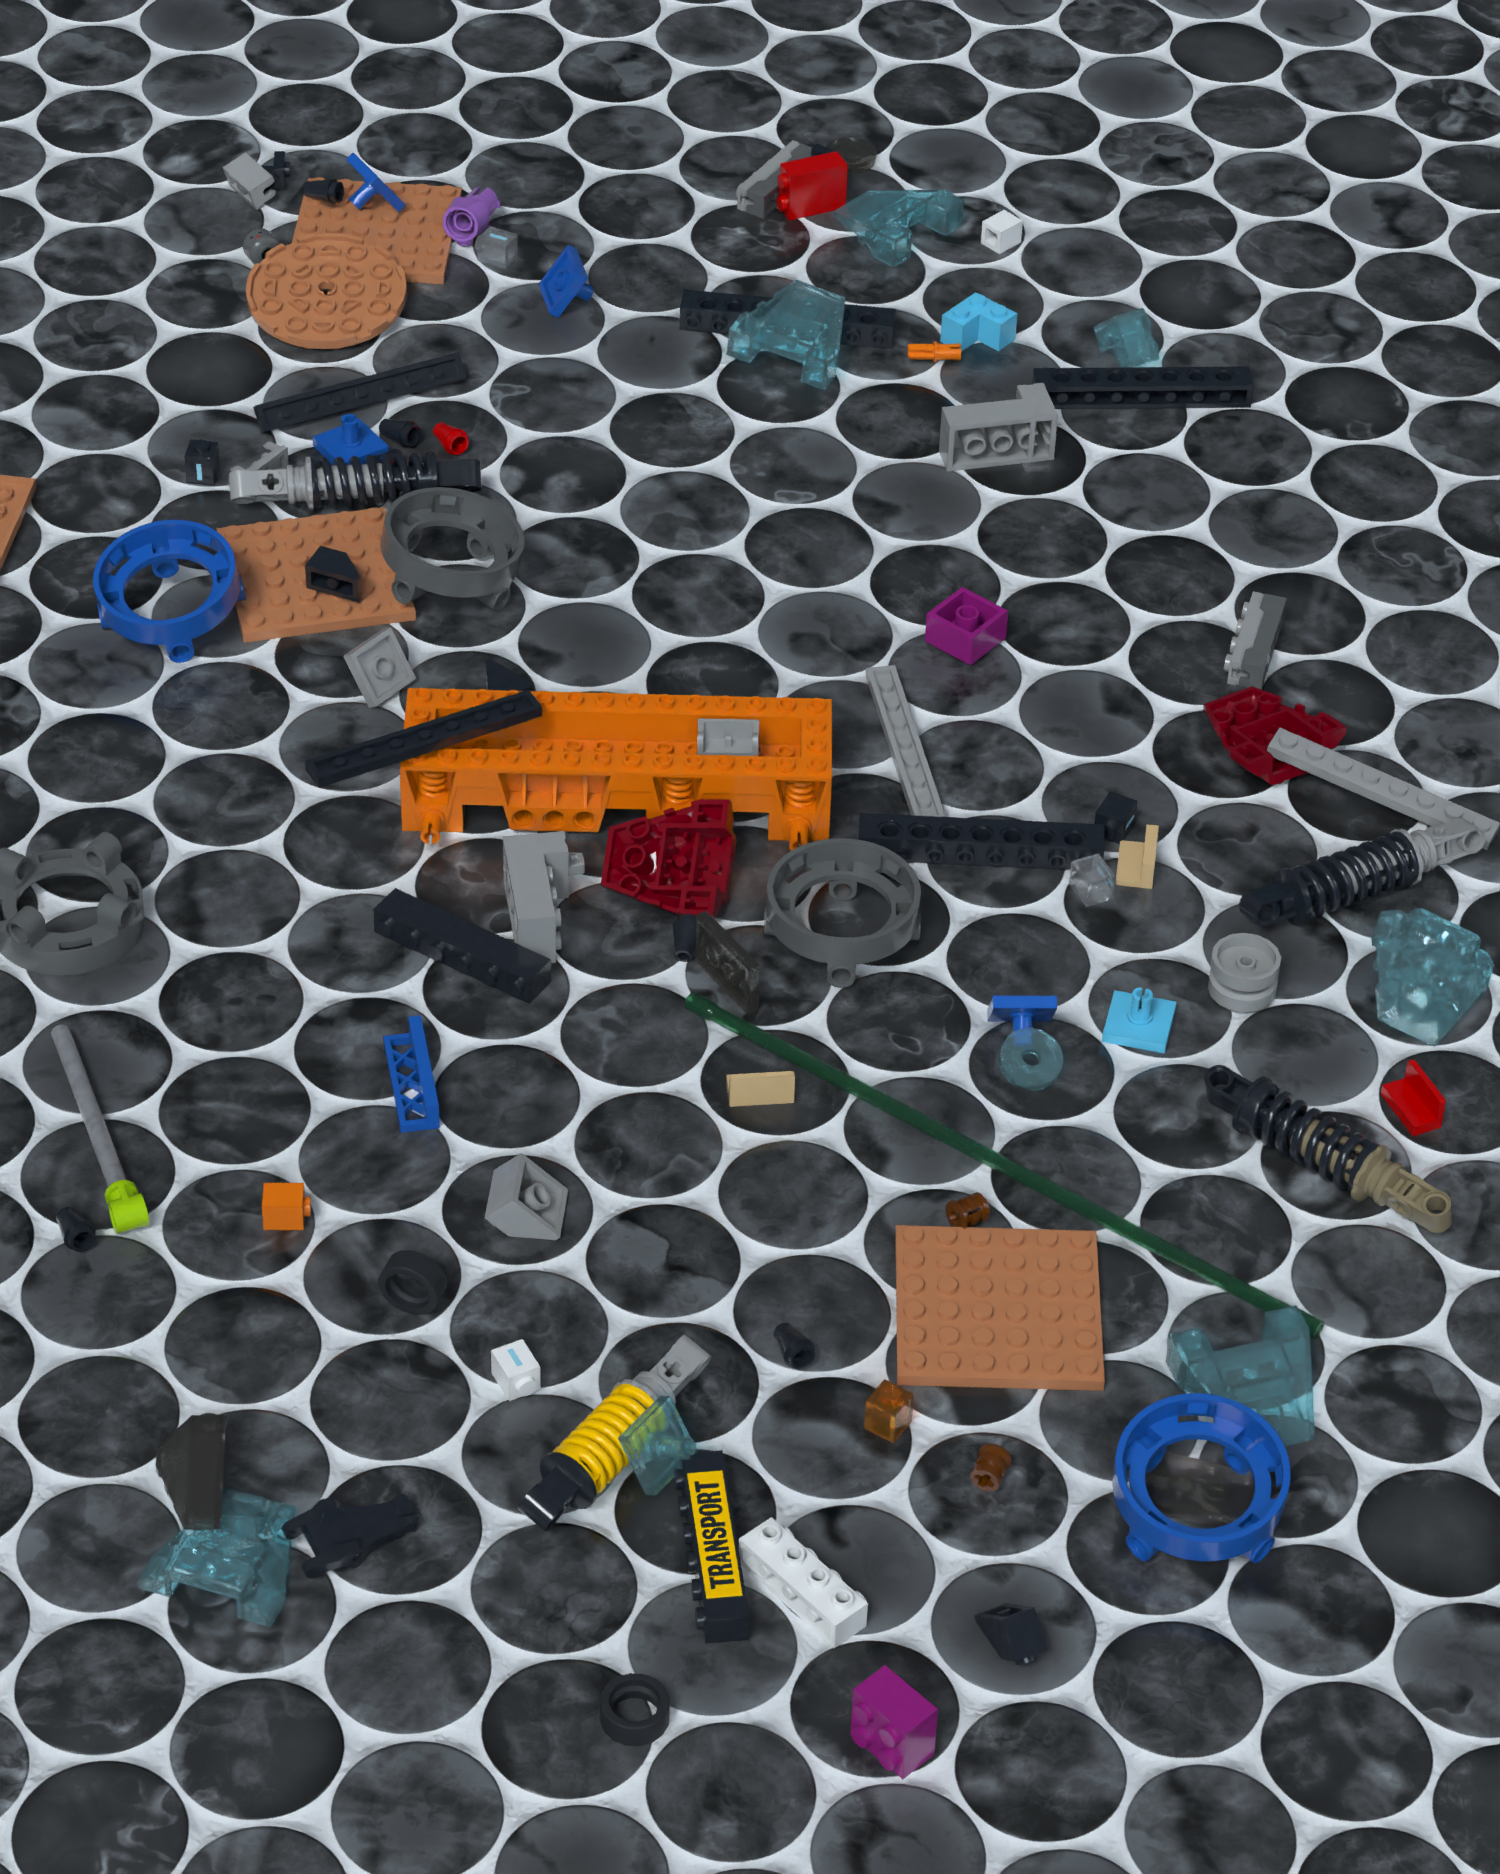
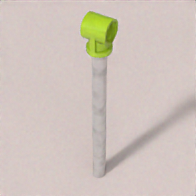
(124, 1203)

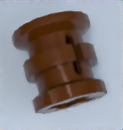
(968, 1210)
(990, 1467)

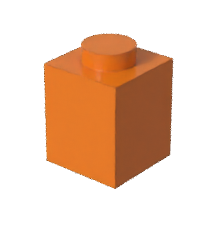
(285, 1206)

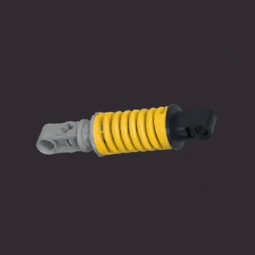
(592, 1451)

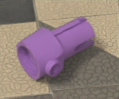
(470, 215)

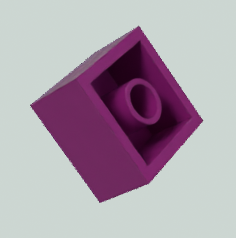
(966, 625)
(893, 1722)

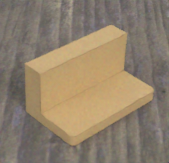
(1137, 860)
(760, 1088)

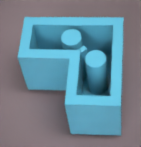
(981, 321)

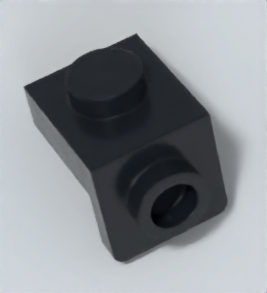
(279, 171)

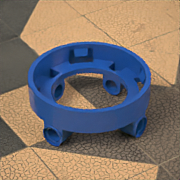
(161, 546)
(1249, 1446)

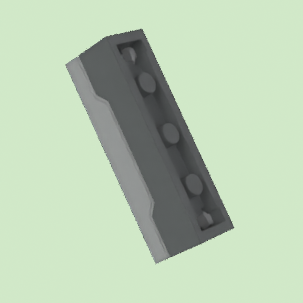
(761, 190)
(1255, 640)

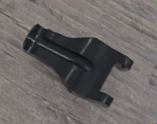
(347, 1533)

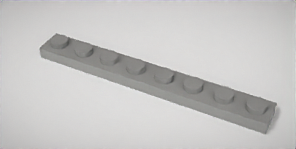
(904, 742)
(1374, 783)

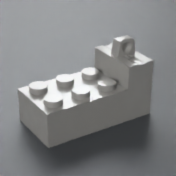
(999, 431)
(533, 879)

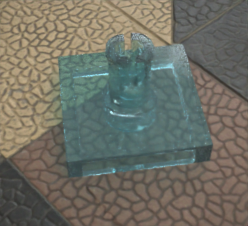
(656, 1445)

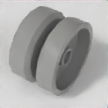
(1244, 972)

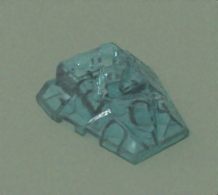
(1426, 972)
(238, 1561)

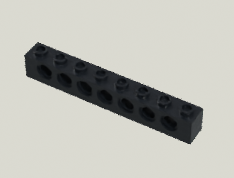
(718, 311)
(1147, 387)
(983, 840)

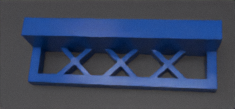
(422, 1072)

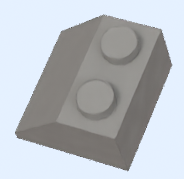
(526, 1200)

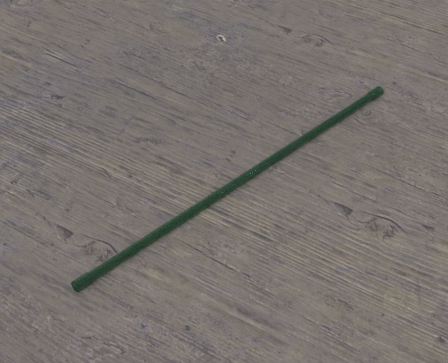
(712, 1012)

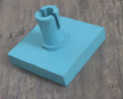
(1139, 1020)

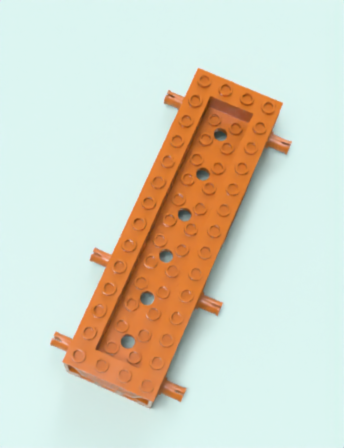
(620, 755)

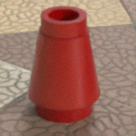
(451, 438)

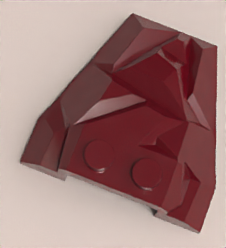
(1249, 722)
(675, 858)

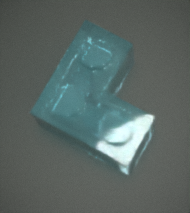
(1129, 338)

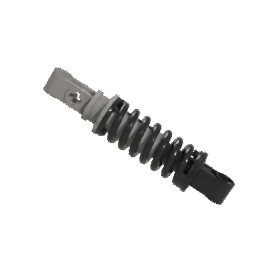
(320, 482)
(1359, 872)

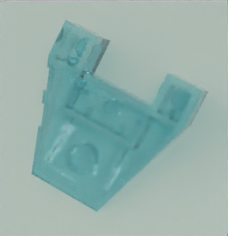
(884, 218)
(795, 324)
(1263, 1375)

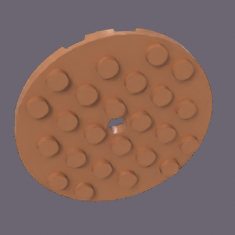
(289, 300)

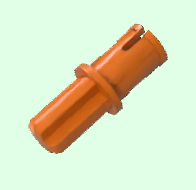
(934, 351)

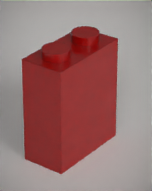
(812, 185)

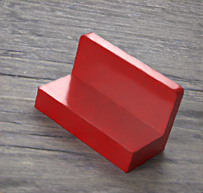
(1415, 1100)

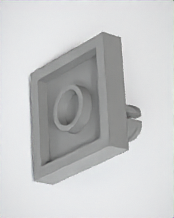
(379, 667)

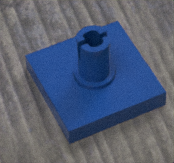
(372, 186)
(564, 282)
(349, 440)
(1022, 1010)

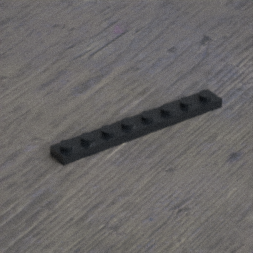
(359, 392)
(423, 738)

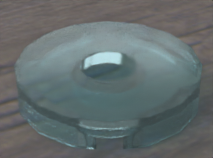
(1036, 1043)

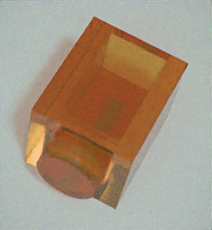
(889, 1411)

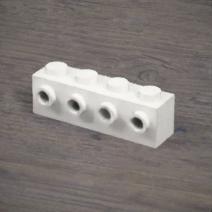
(803, 1582)

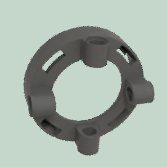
(490, 531)
(843, 865)
(118, 919)

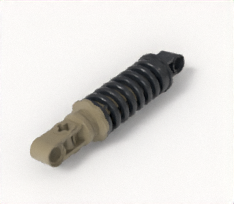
(1347, 1161)

